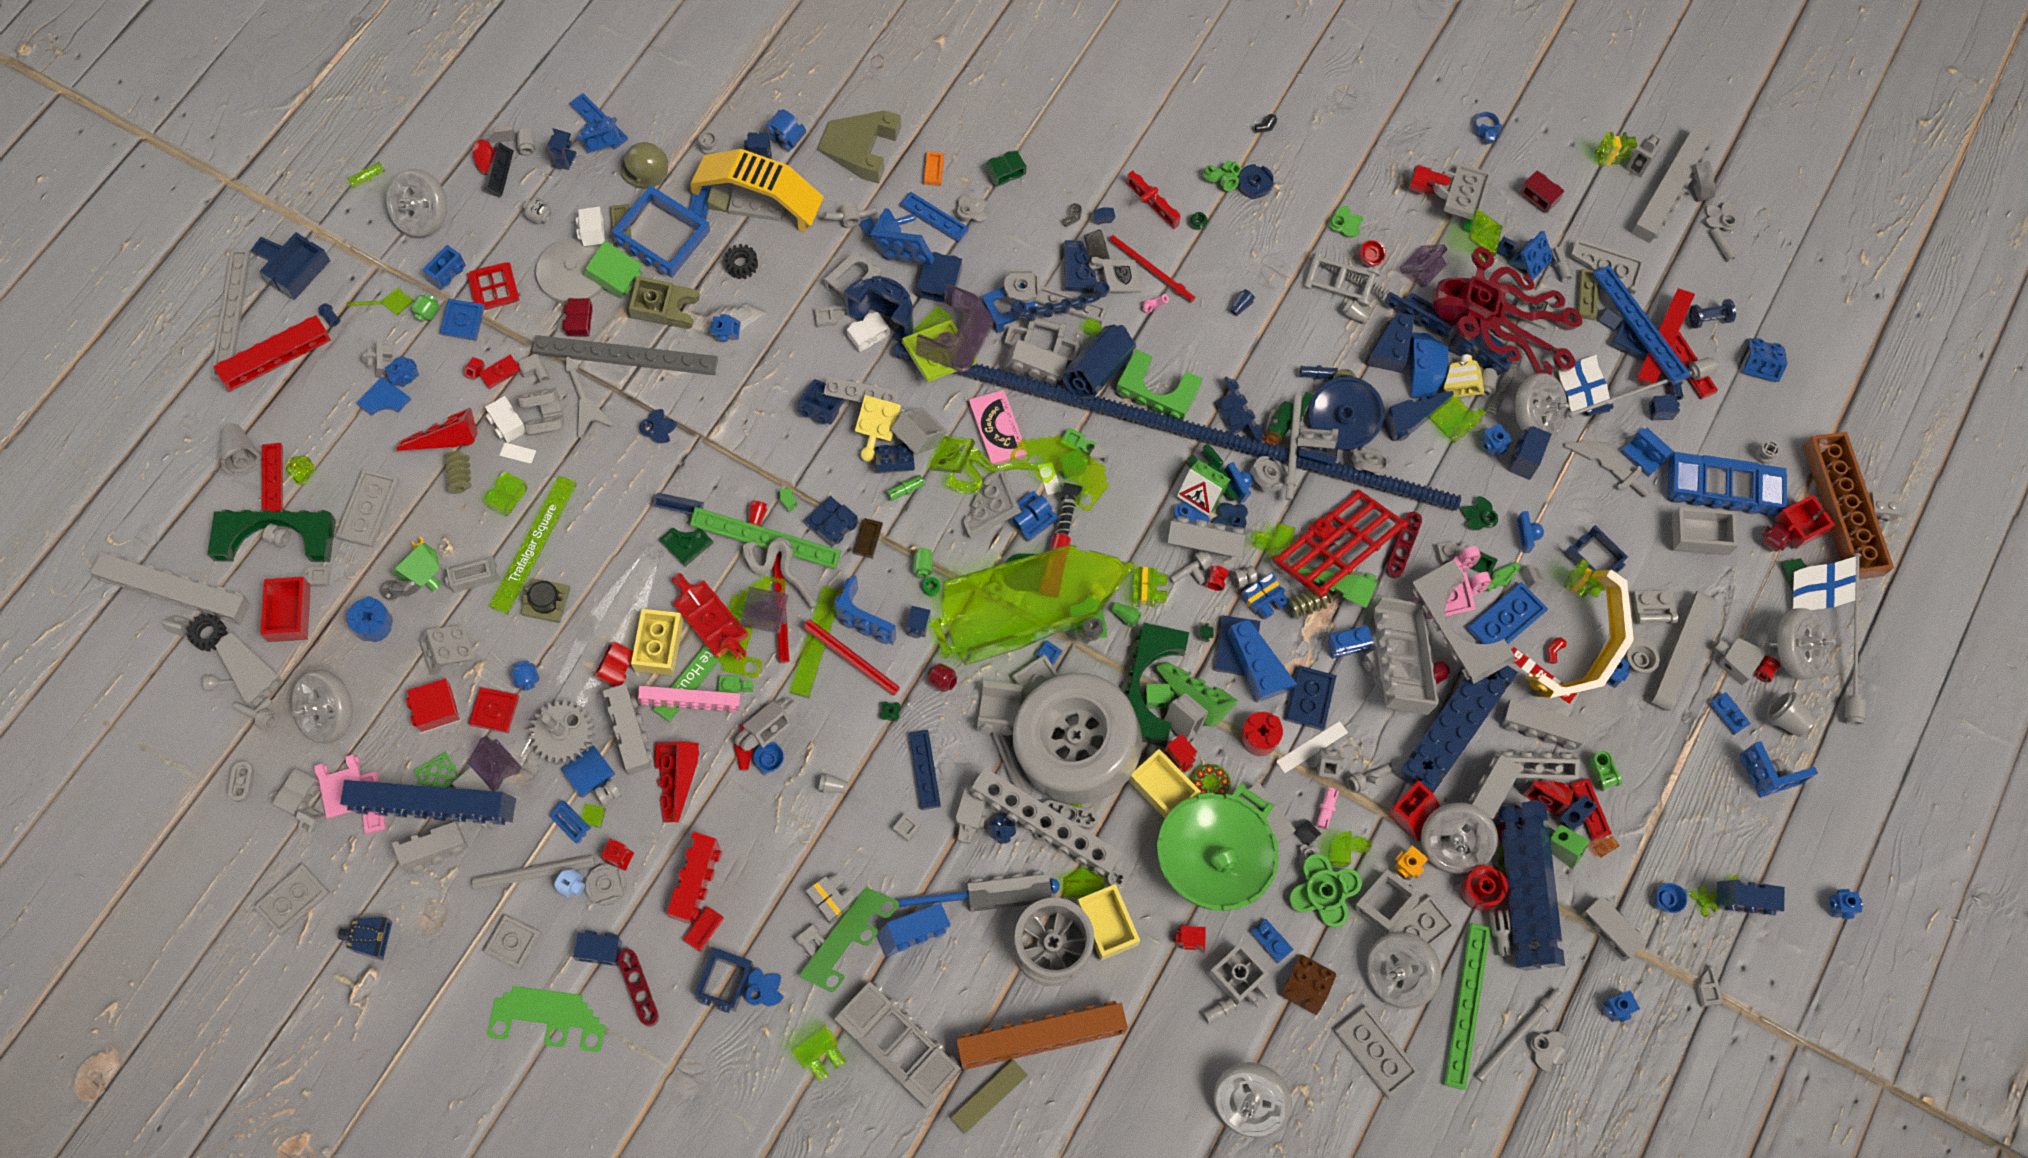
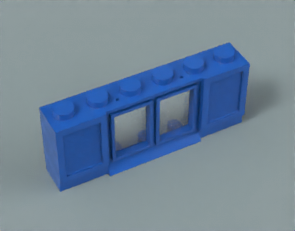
(1727, 483)

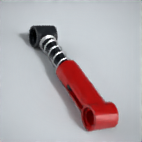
(1068, 497)

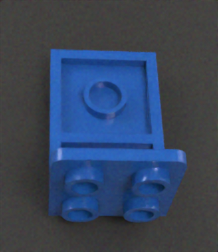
(899, 245)
(857, 618)

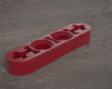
(1405, 545)
(641, 986)

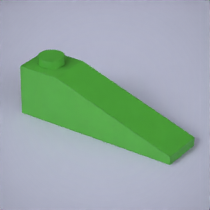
(1355, 587)
(1215, 701)

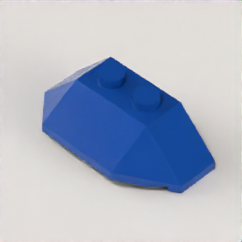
(1427, 365)

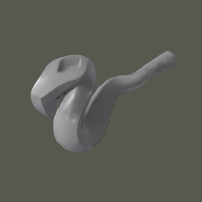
(784, 546)

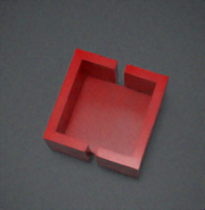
(1800, 522)

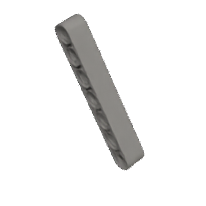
(1683, 650)

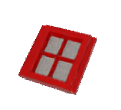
(493, 285)

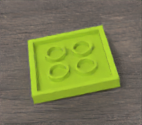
(930, 369)

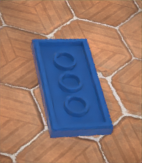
(1508, 616)

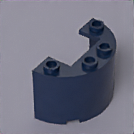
(884, 297)

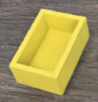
(1162, 783)
(1110, 922)

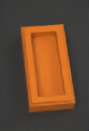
(934, 168)

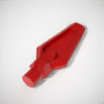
(743, 756)

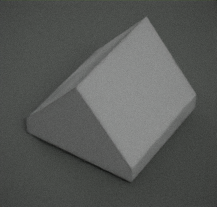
(1099, 454)
(1532, 576)
(177, 625)

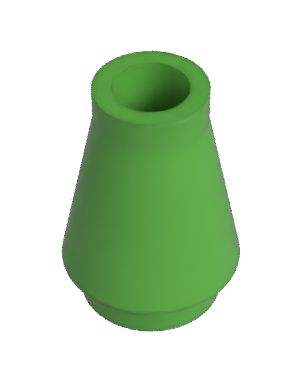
(1128, 614)

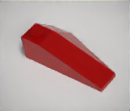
(456, 431)
(676, 769)

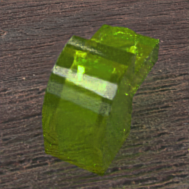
(1275, 543)
(1340, 849)

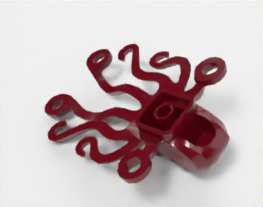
(1483, 304)

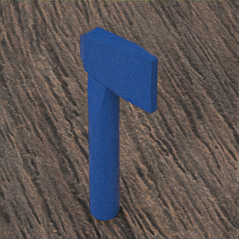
(867, 224)

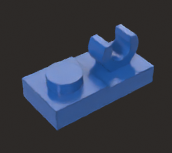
(1729, 713)
(1271, 941)

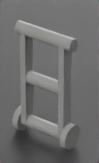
(1362, 299)

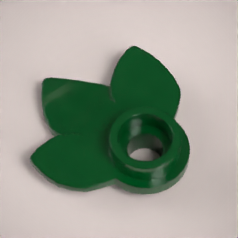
(1478, 513)

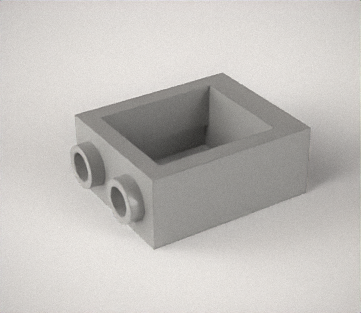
(1376, 918)

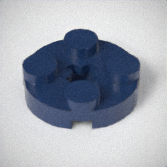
(1255, 190)

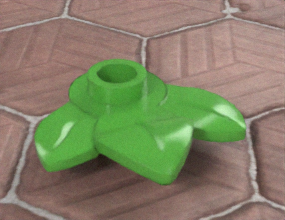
(1347, 221)

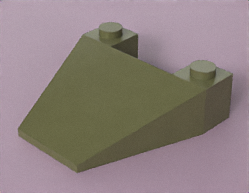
(852, 140)

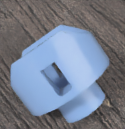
(571, 884)

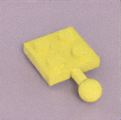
(876, 421)

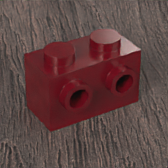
(1542, 191)

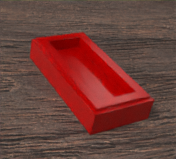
(703, 929)

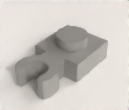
(1449, 551)

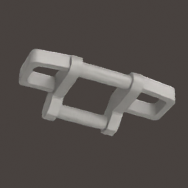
(1047, 324)

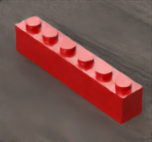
(272, 353)

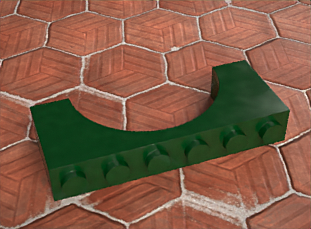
(232, 528)
(1153, 644)

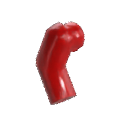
(1552, 649)

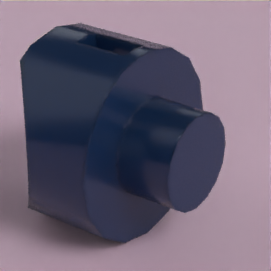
(1002, 832)

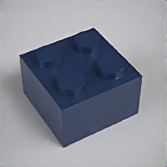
(1529, 452)

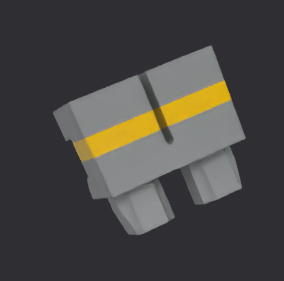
(828, 899)

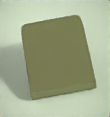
(718, 200)

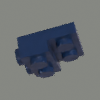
(818, 405)
(832, 521)

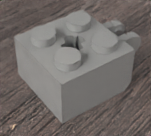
(1252, 975)

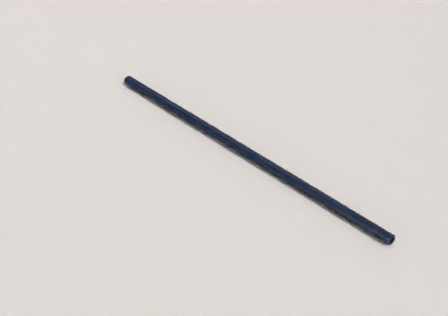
(1204, 433)

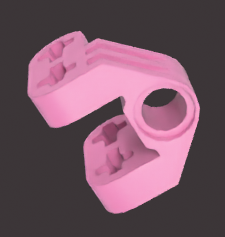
(1468, 559)

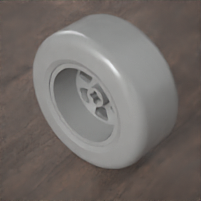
(1048, 709)

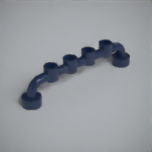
(1018, 307)

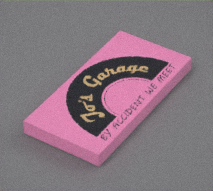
(997, 426)

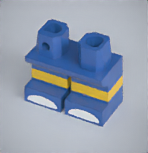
(1263, 594)

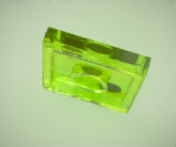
(952, 454)

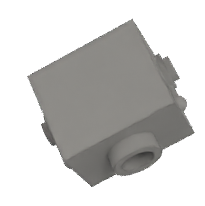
(1885, 506)

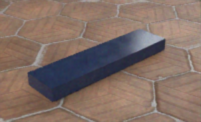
(924, 770)

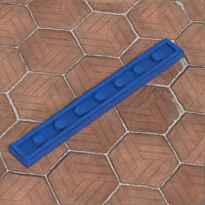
(1641, 325)

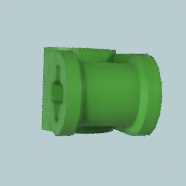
(1604, 772)

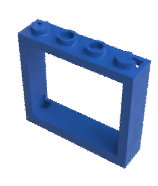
(676, 209)

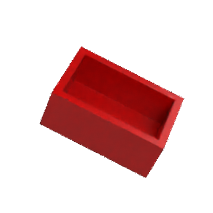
(285, 609)

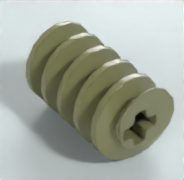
(457, 472)
(1307, 601)

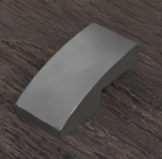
(1705, 181)

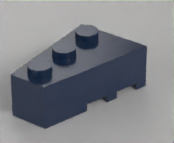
(1394, 345)
(1750, 897)

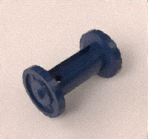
(1698, 315)

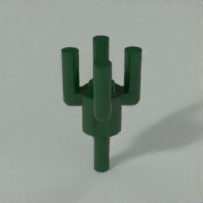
(1214, 462)

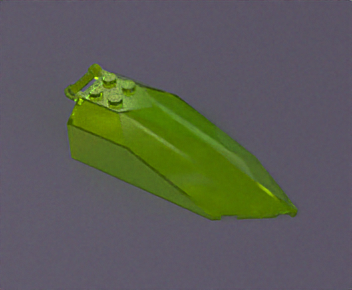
(1024, 601)

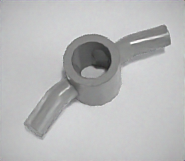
(850, 214)

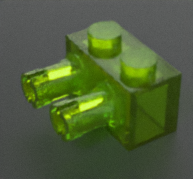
(815, 1045)

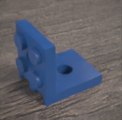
(1763, 775)

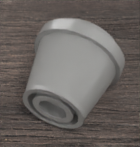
(1791, 714)

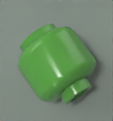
(425, 307)

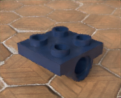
(894, 458)

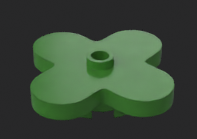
(1339, 885)

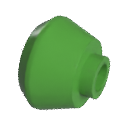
(1225, 859)

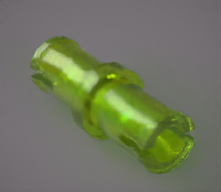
(366, 174)

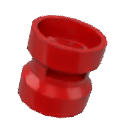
(1217, 577)
(1767, 668)

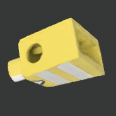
(1464, 378)

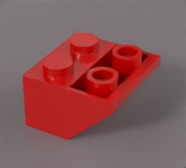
(1414, 809)

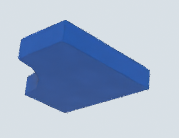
(383, 396)

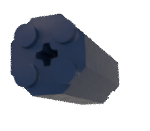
(1099, 361)

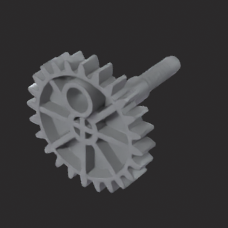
(555, 735)

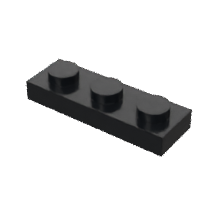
(498, 169)

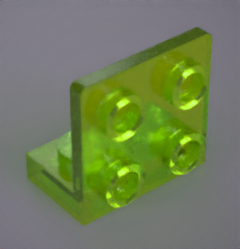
(1485, 232)
(1456, 419)

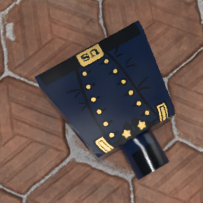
(367, 936)

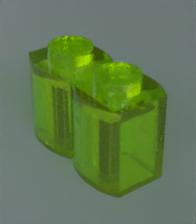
(505, 494)

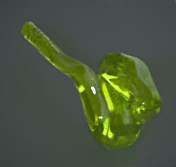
(977, 456)

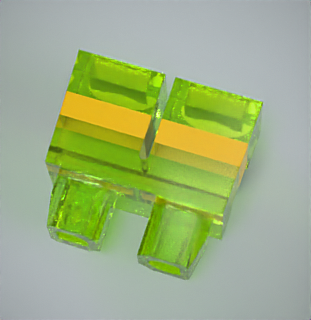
(1614, 148)
(1581, 582)
(1145, 586)

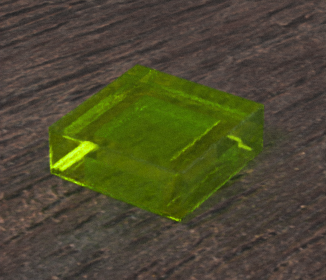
(593, 815)

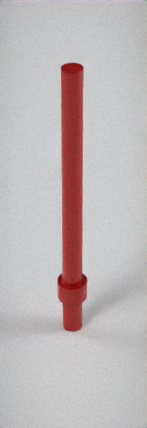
(1178, 288)

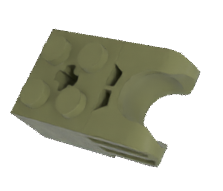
(666, 302)

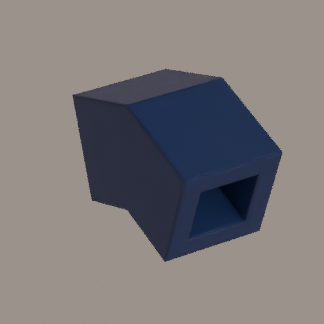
(1104, 215)

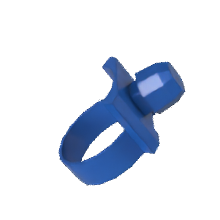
(1489, 132)

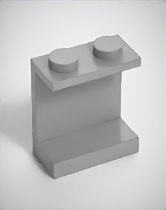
(999, 707)

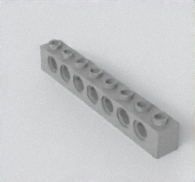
(1056, 821)

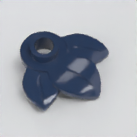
(660, 426)
(1231, 514)

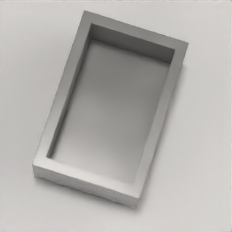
(1704, 530)

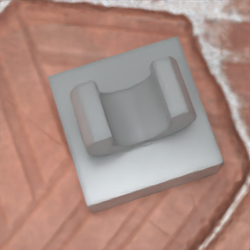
(311, 817)

